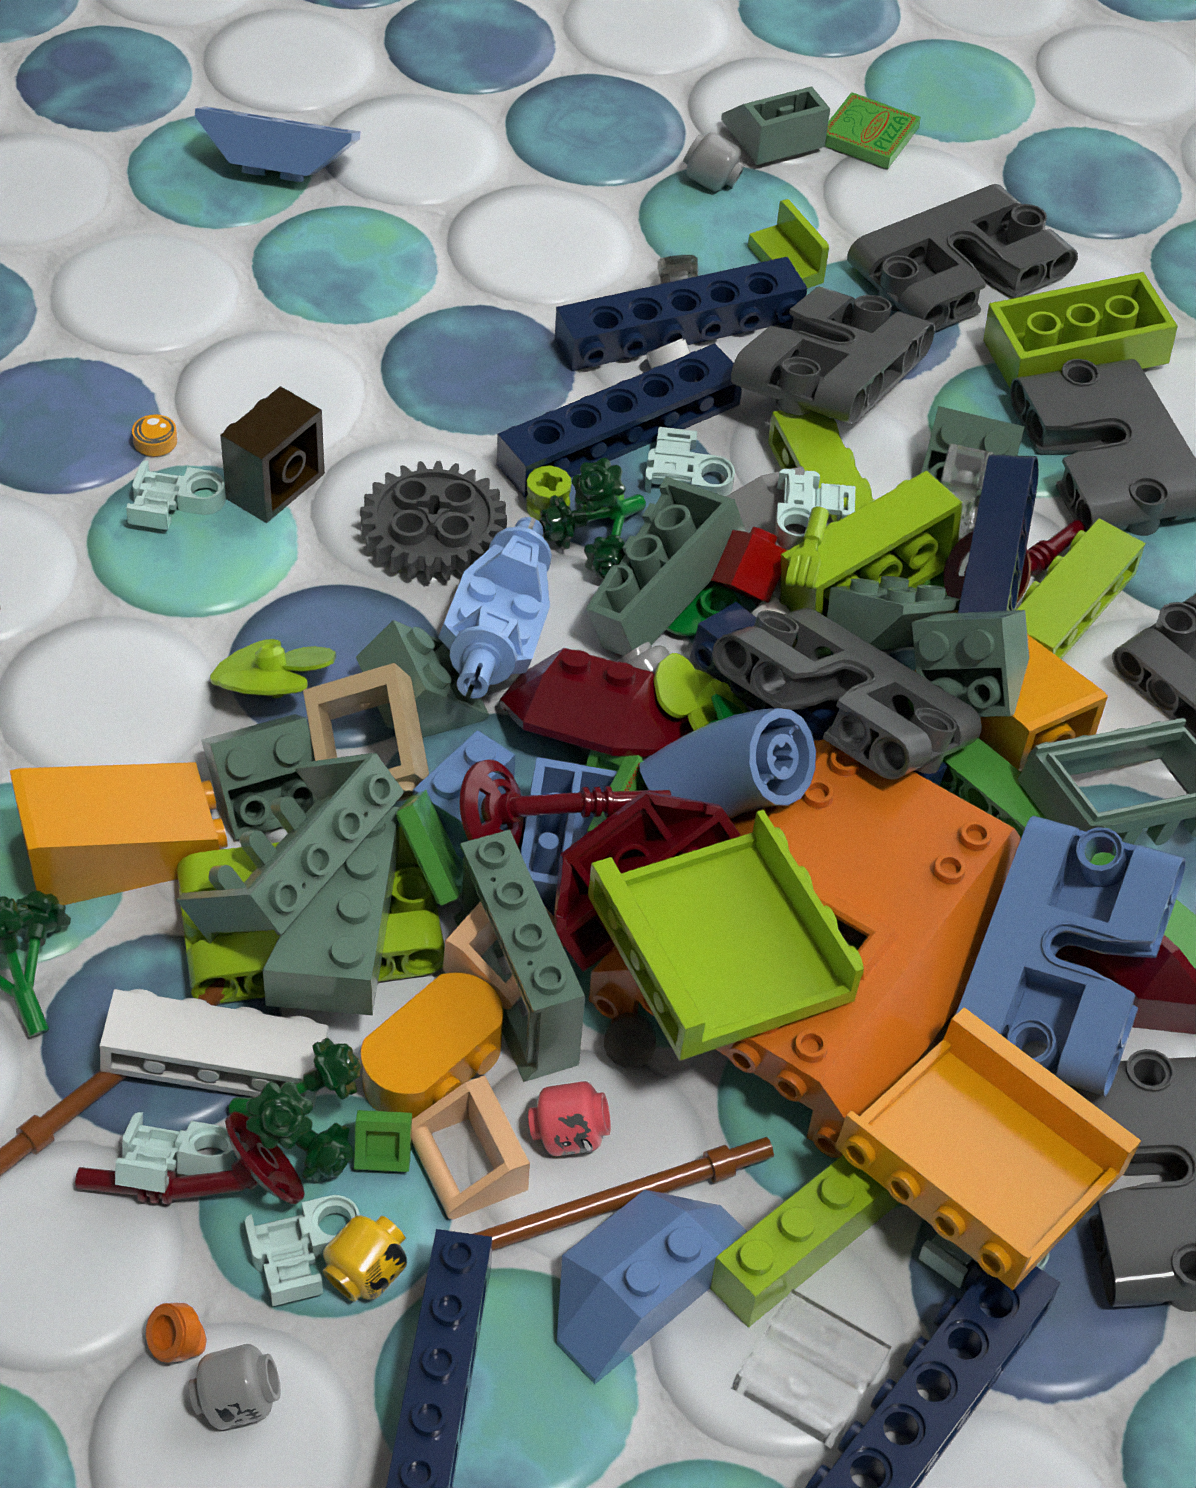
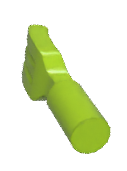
(806, 560)

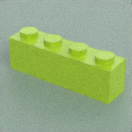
(816, 446)
(1080, 586)
(798, 1239)

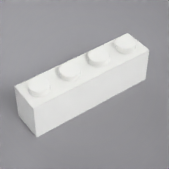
(206, 1044)

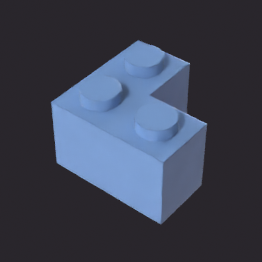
(446, 780)

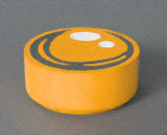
(154, 435)

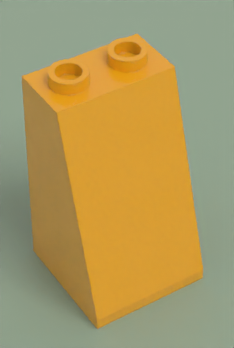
(1051, 707)
(113, 825)

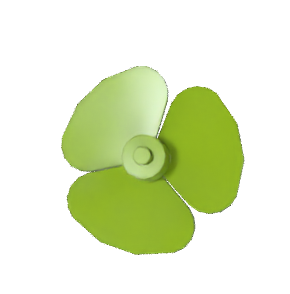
(265, 666)
(688, 691)

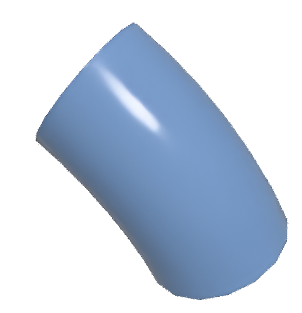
(738, 762)

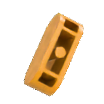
(432, 1044)

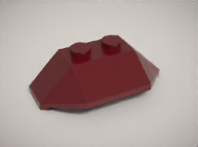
(593, 705)
(635, 836)
(1161, 985)

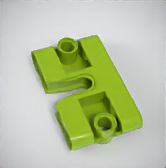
(411, 941)

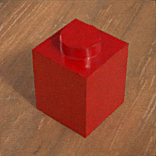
(750, 564)

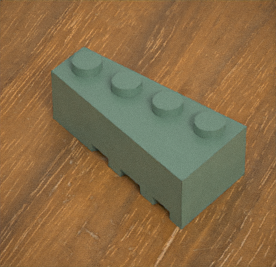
(663, 565)
(337, 942)

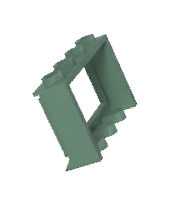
(1061, 800)
(350, 802)
(552, 1030)

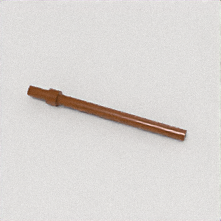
(38, 1131)
(716, 1165)

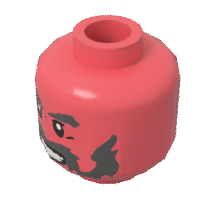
(570, 1118)

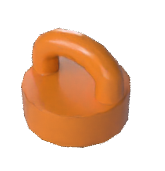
(175, 1333)

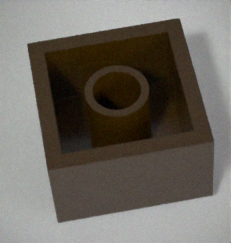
(273, 454)

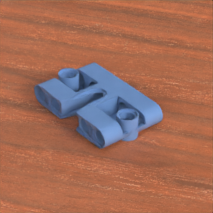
(1061, 901)

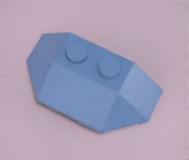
(274, 143)
(637, 1276)

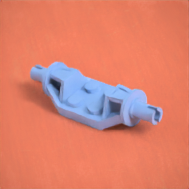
(499, 609)

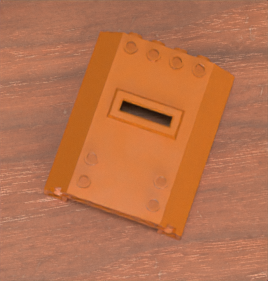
(915, 879)

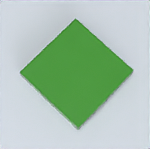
(431, 847)

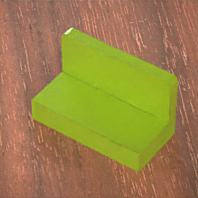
(794, 239)

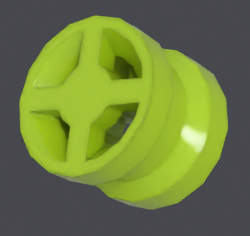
(543, 484)

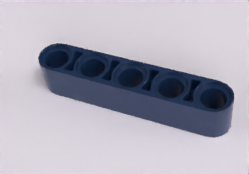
(1000, 534)

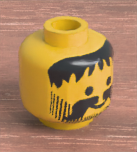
(365, 1257)

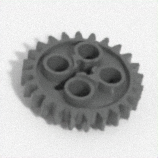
(431, 519)

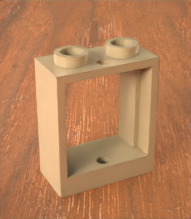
(364, 692)

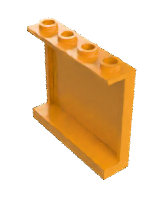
(989, 1148)

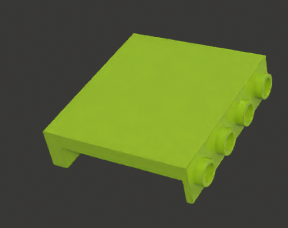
(726, 939)

